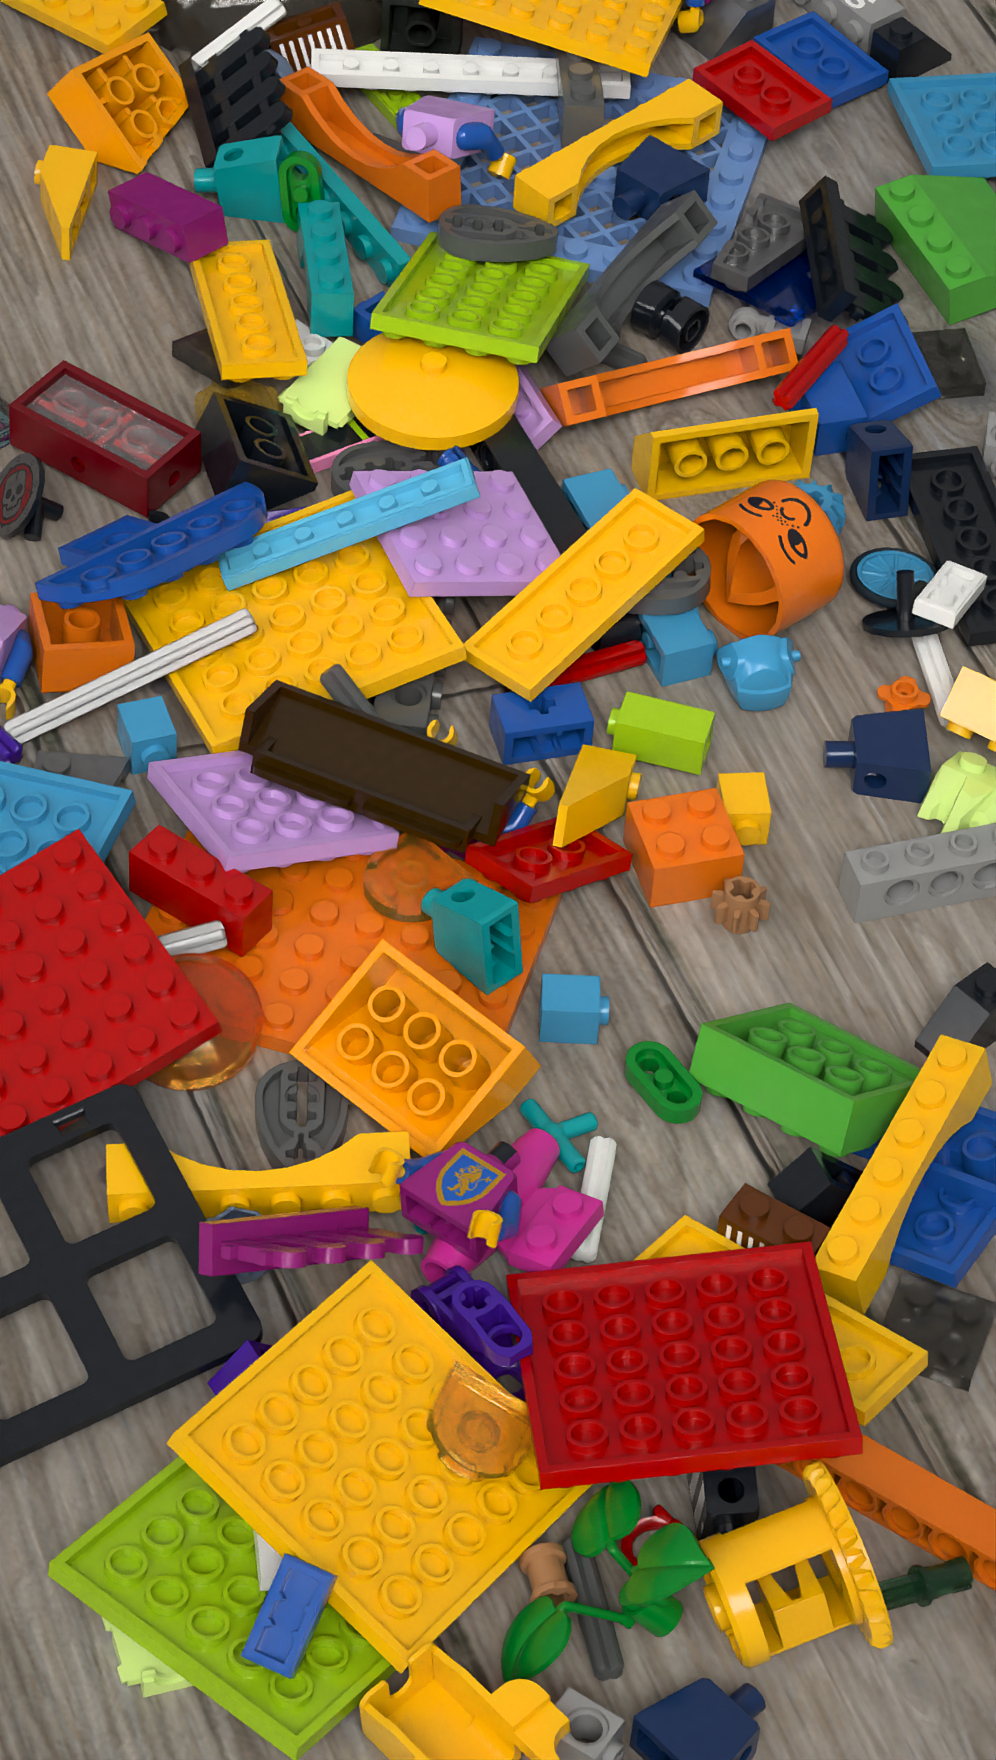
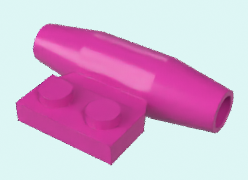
(551, 1219)

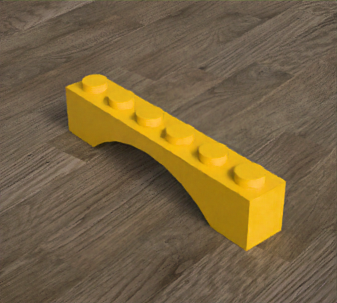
(677, 117)
(936, 1106)
(323, 1183)

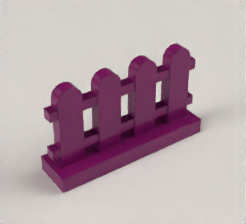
(297, 1241)

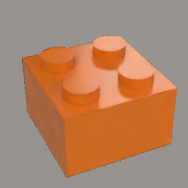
(78, 641)
(682, 846)

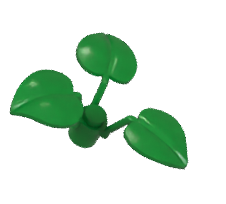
(665, 1566)

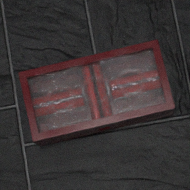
(105, 438)

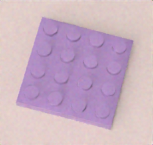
(470, 549)
(259, 822)

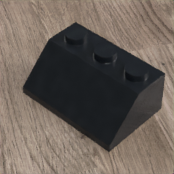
(256, 447)

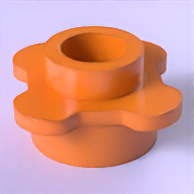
(903, 695)

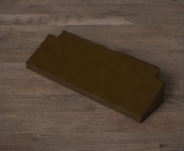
(379, 768)

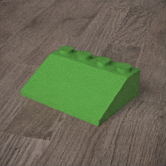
(944, 238)
(803, 1076)

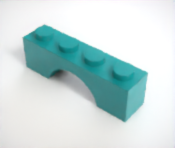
(327, 268)

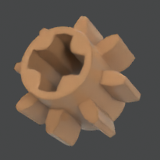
(740, 905)

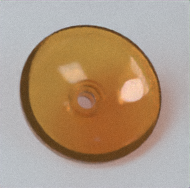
(240, 1016)

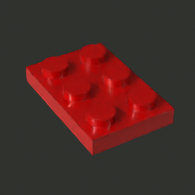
(762, 90)
(536, 869)

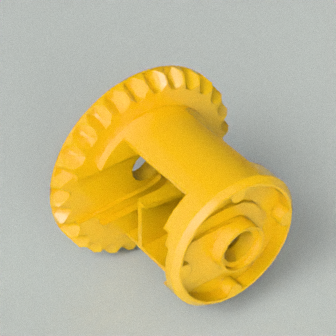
(815, 1607)

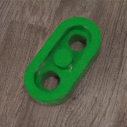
(297, 187)
(669, 1089)

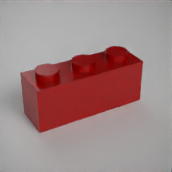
(198, 889)

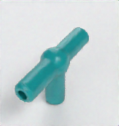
(561, 1132)

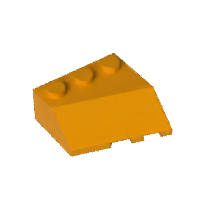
(122, 102)

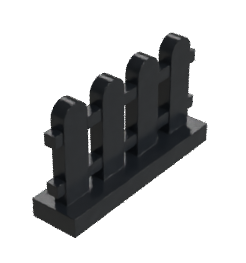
(235, 94)
(846, 256)

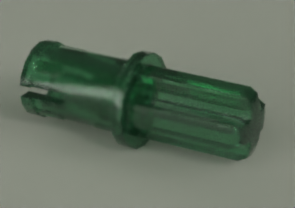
(927, 1583)

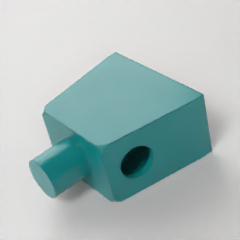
(246, 178)
(476, 932)

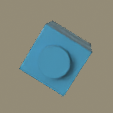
(146, 733)
(571, 1009)

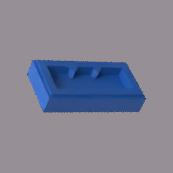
(289, 1616)

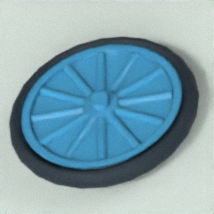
(875, 573)

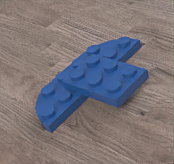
(139, 554)
(953, 1205)

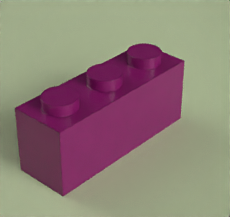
(168, 217)

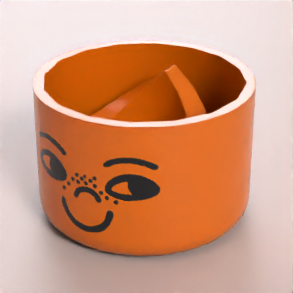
(770, 559)

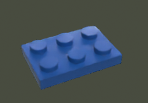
(824, 58)
(887, 366)

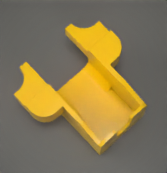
(453, 1717)

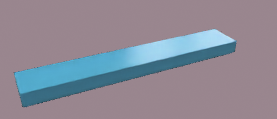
(349, 523)

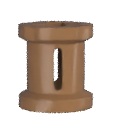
(546, 1572)

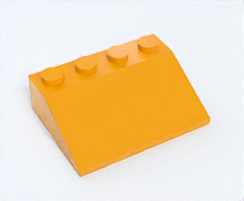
(414, 1053)

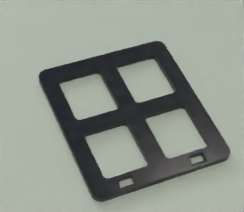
(62, 1269)

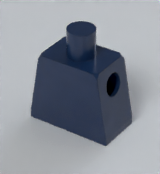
(655, 176)
(884, 455)
(885, 755)
(700, 1724)

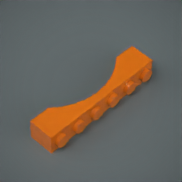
(420, 182)
(672, 377)

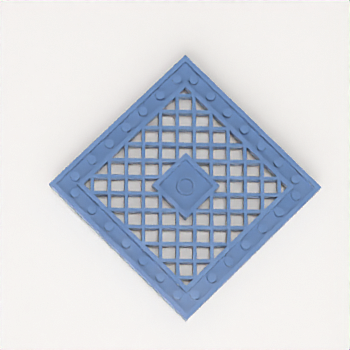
(728, 185)

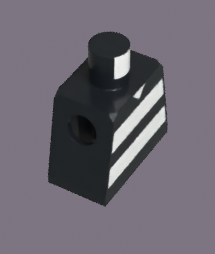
(723, 1500)

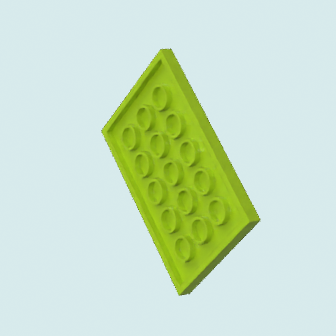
(480, 304)
(184, 1585)

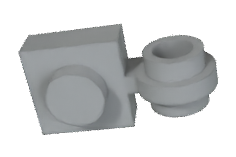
(748, 323)

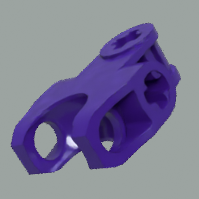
(478, 1321)

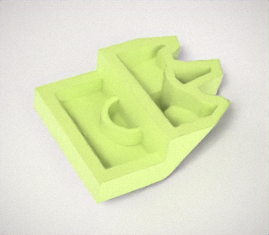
(962, 793)

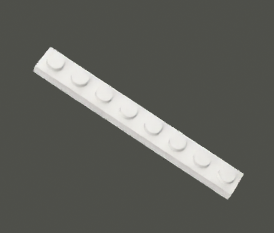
(453, 73)

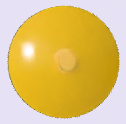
(430, 393)

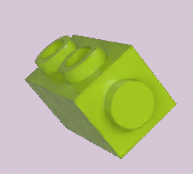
(662, 732)

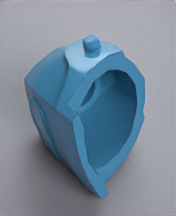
(759, 670)

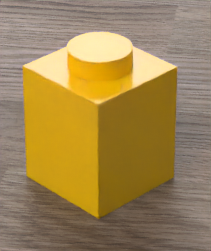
(747, 805)

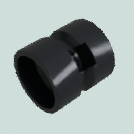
(669, 317)

